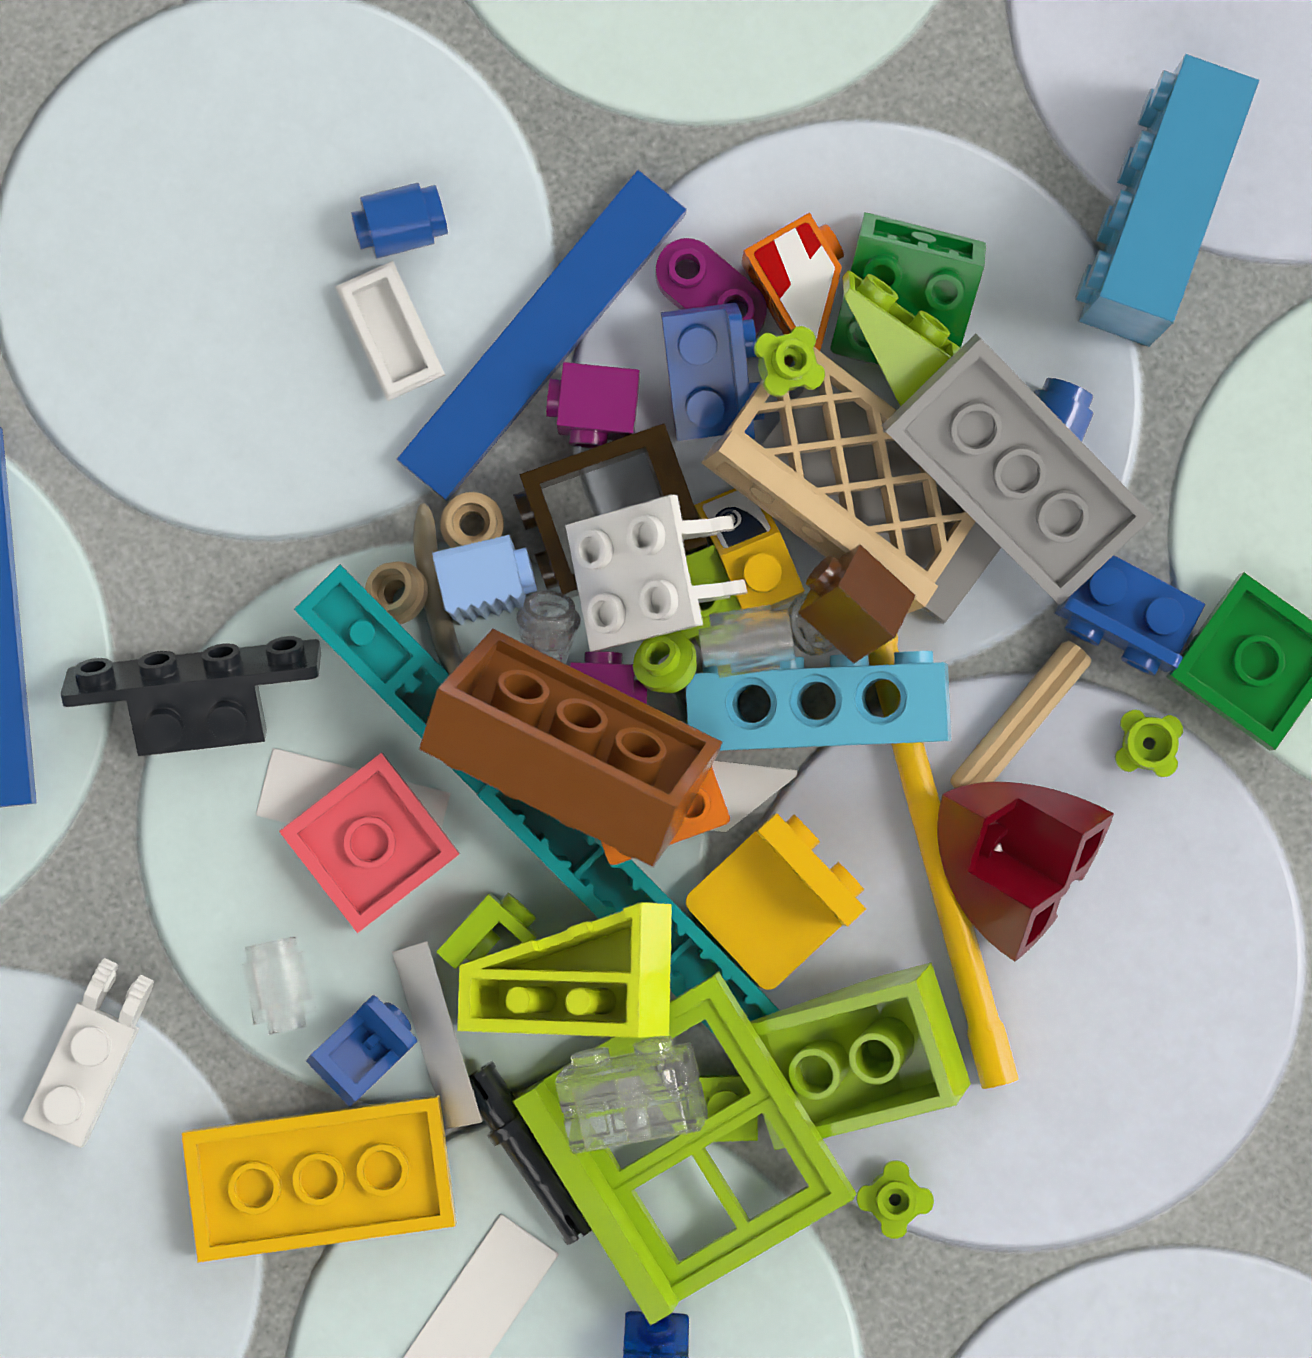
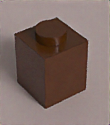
(855, 603)

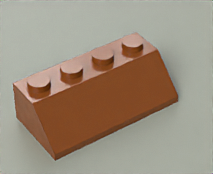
(569, 746)

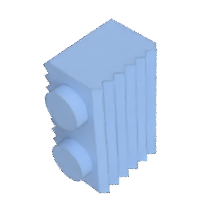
(484, 578)

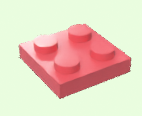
(369, 842)

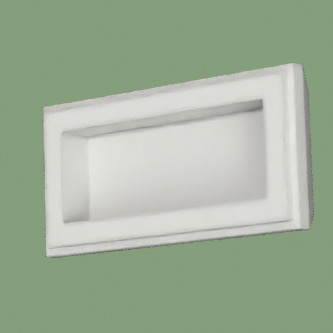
(390, 331)

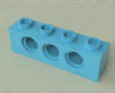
(919, 718)

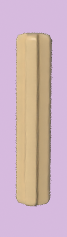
(1023, 716)

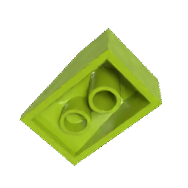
(868, 1052)

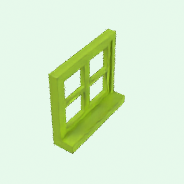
(608, 1192)

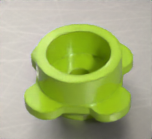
(774, 372)
(1165, 734)
(875, 1199)

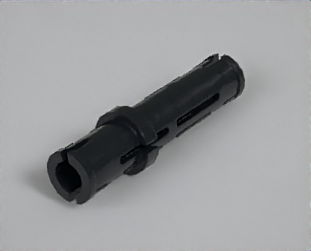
(514, 1135)

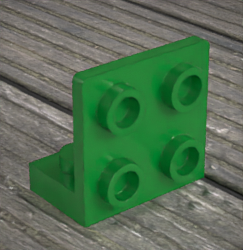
(923, 267)

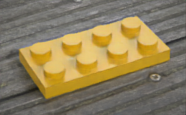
(318, 1178)

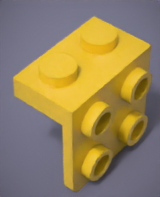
(775, 900)

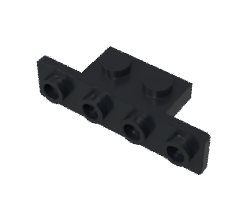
(193, 697)

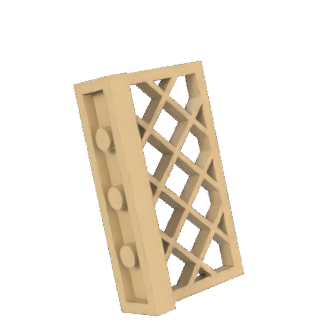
(809, 509)

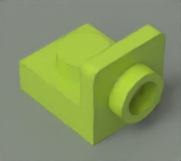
(475, 935)

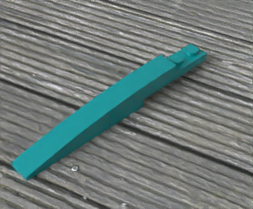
(408, 682)

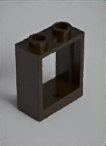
(535, 512)

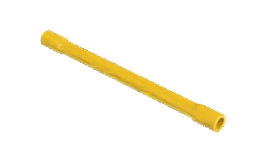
(985, 1029)

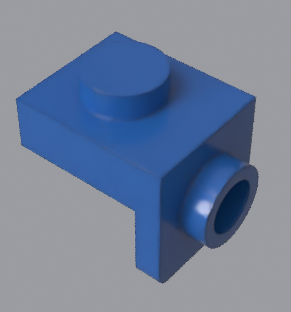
(363, 1049)

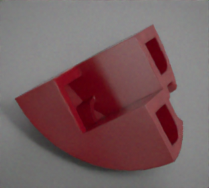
(1015, 854)

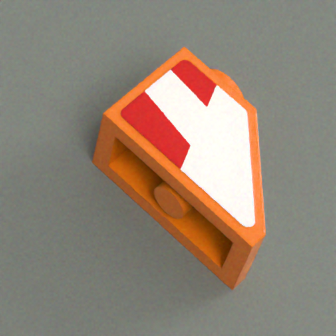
(797, 274)

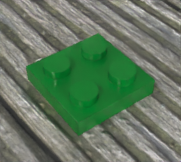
(1251, 662)

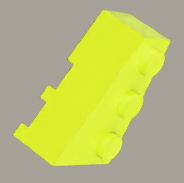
(583, 981)

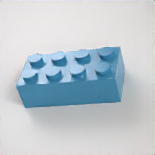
(1168, 199)

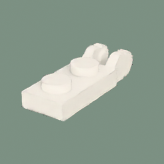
(87, 1059)

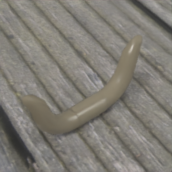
(439, 620)

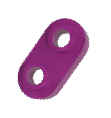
(713, 284)

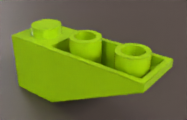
(904, 344)

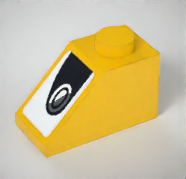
(752, 551)

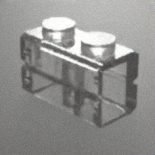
(631, 1095)

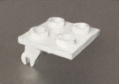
(637, 573)

